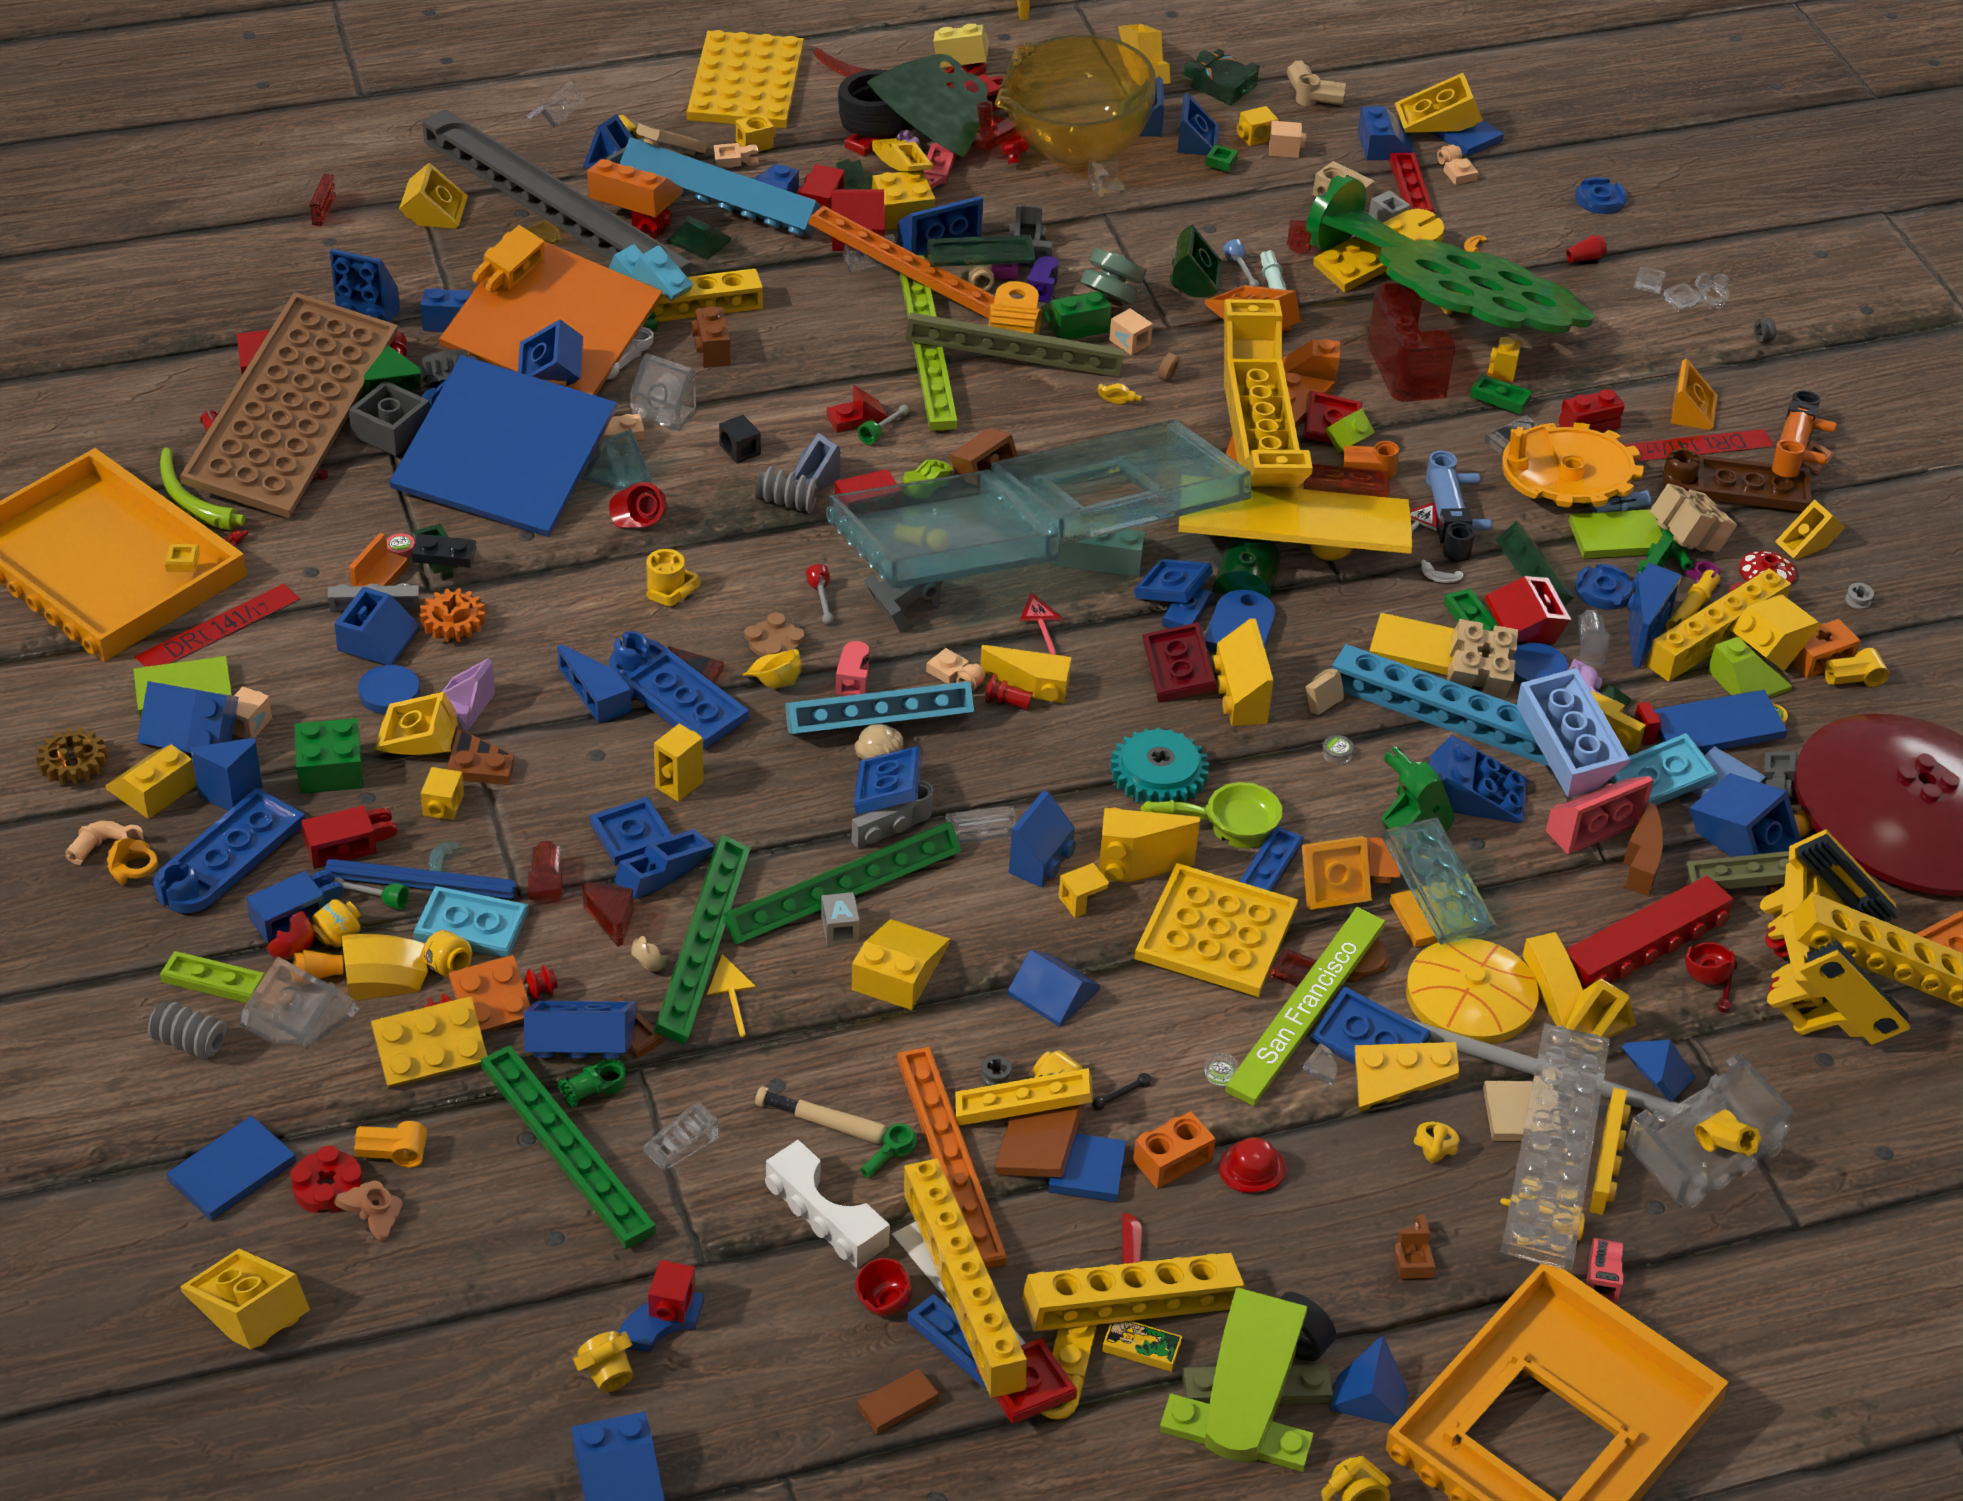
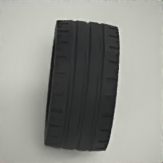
(863, 110)

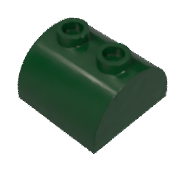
(1195, 265)
(1247, 566)

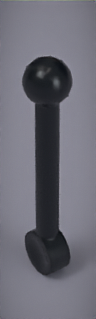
(1144, 1080)

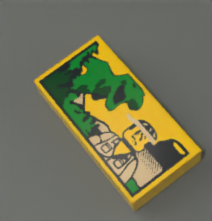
(1142, 1344)

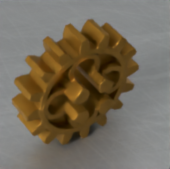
(55, 761)

